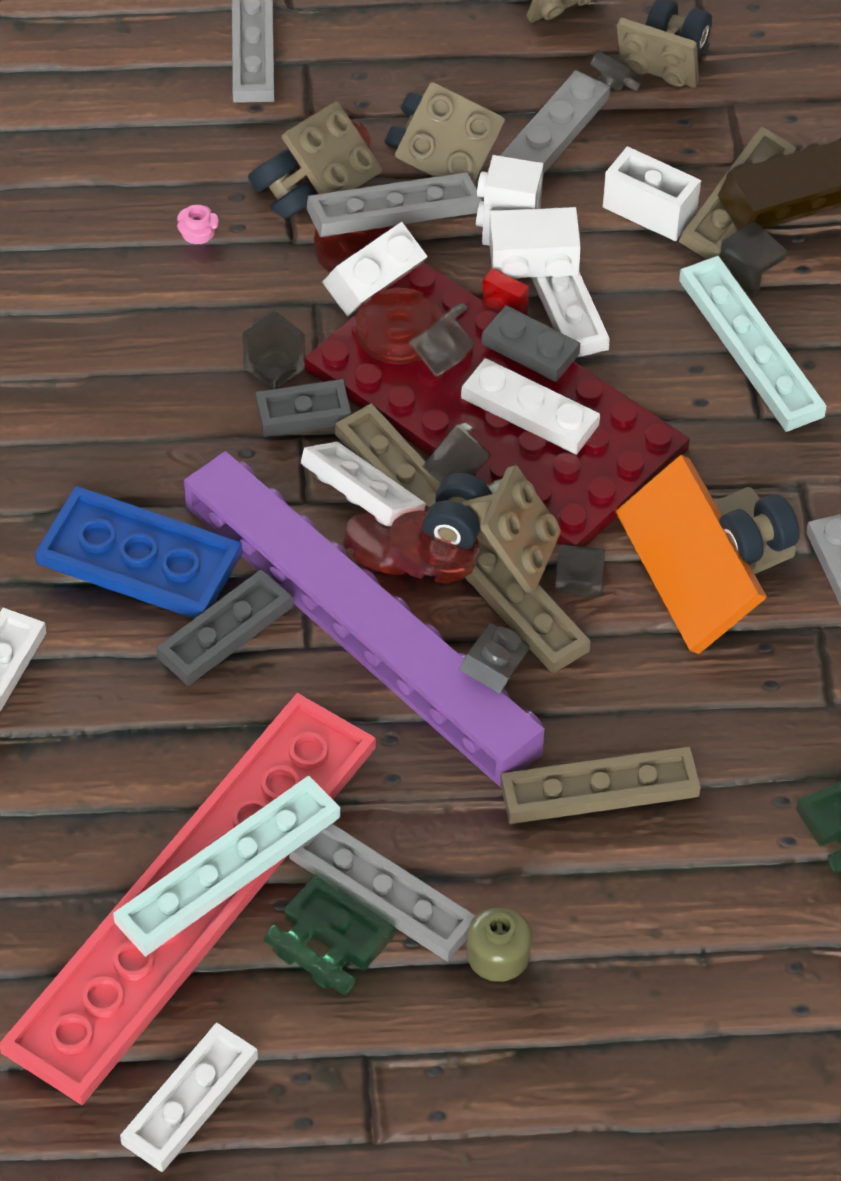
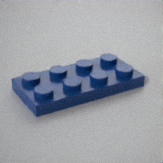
(138, 553)

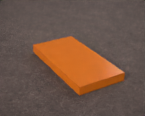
(690, 555)

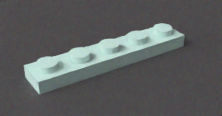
(752, 343)
(226, 865)

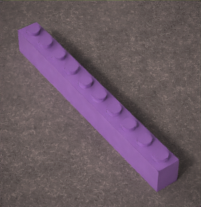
(364, 618)

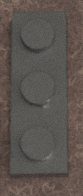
(224, 627)

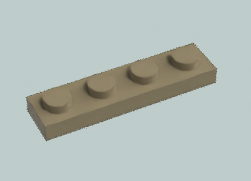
(712, 221)
(599, 785)

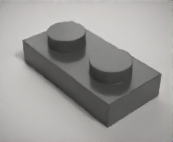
(531, 343)
(302, 407)
(495, 657)

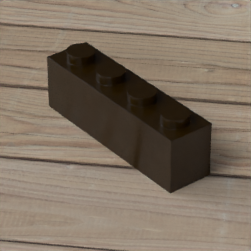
(784, 187)

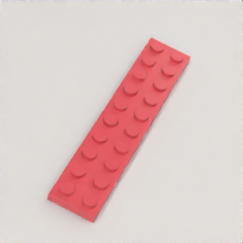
(109, 986)

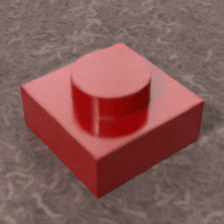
(503, 290)

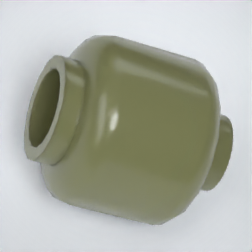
(499, 944)

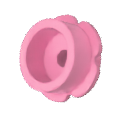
(197, 224)

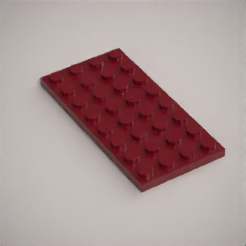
(576, 489)

